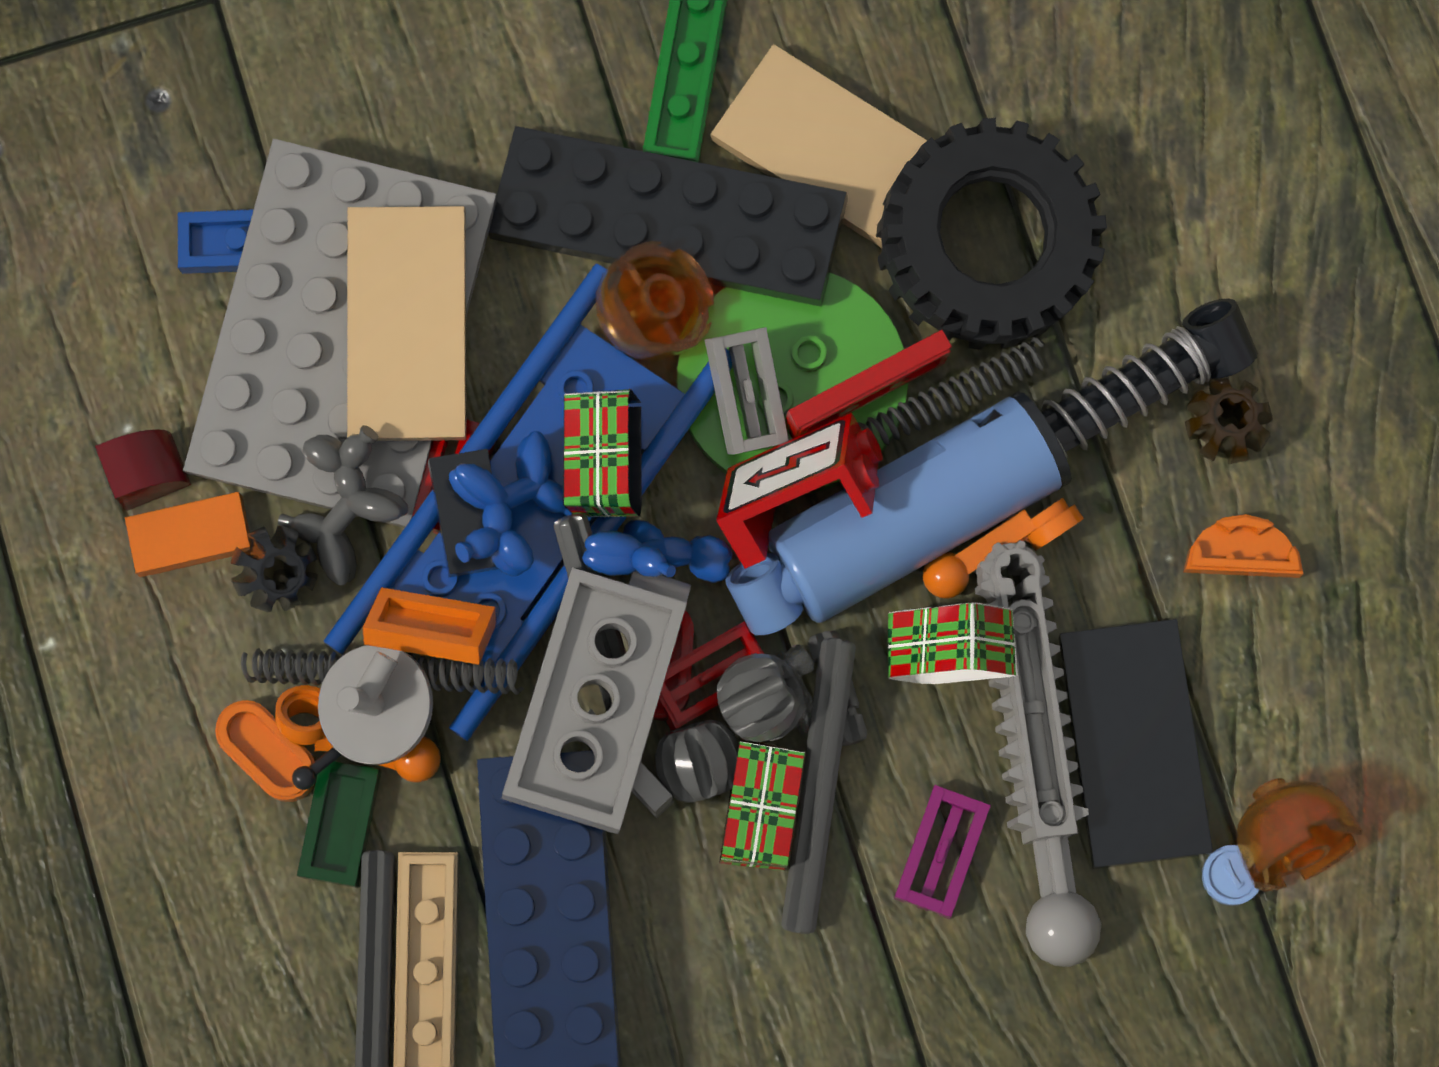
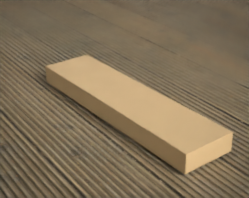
(426, 959)

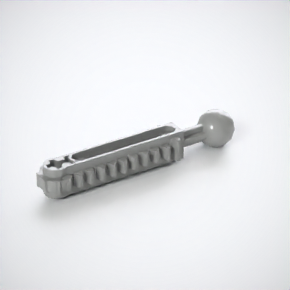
(1061, 923)

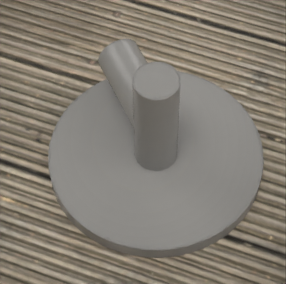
(375, 705)

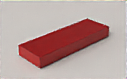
(869, 384)

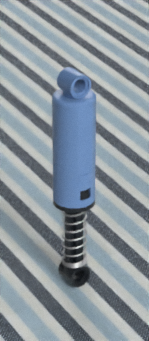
(971, 478)

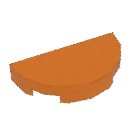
(1244, 547)

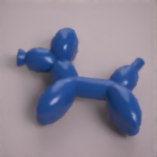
(484, 491)
(651, 554)

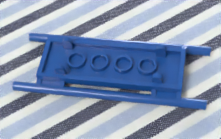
(566, 362)

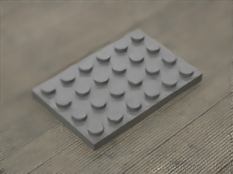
(285, 329)

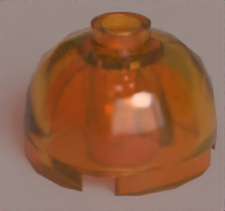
(654, 302)
(1293, 830)

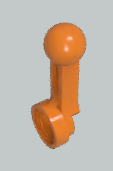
(950, 573)
(414, 767)

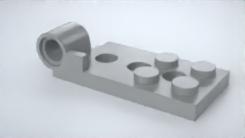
(649, 617)

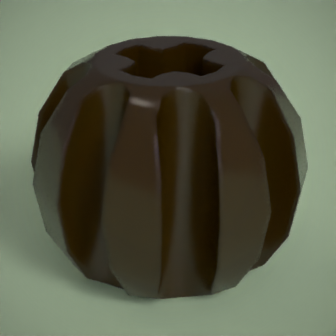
(1228, 402)

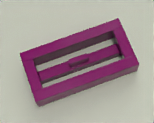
(924, 899)

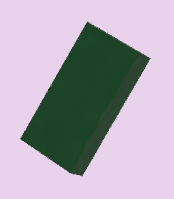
(339, 824)

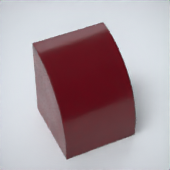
(142, 467)

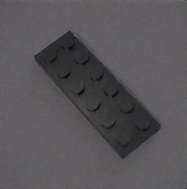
(606, 198)

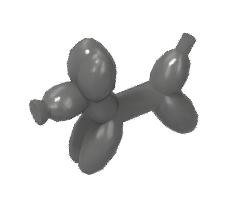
(375, 504)

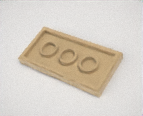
(817, 134)
(406, 322)

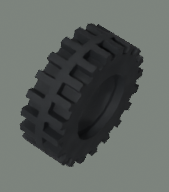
(929, 278)

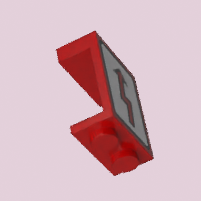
(791, 470)

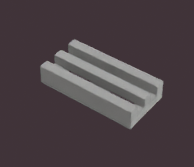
(725, 394)

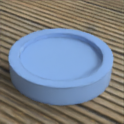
(1226, 877)

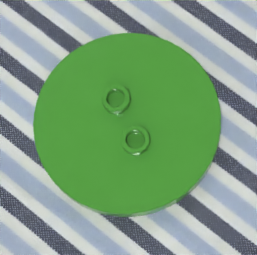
(809, 352)

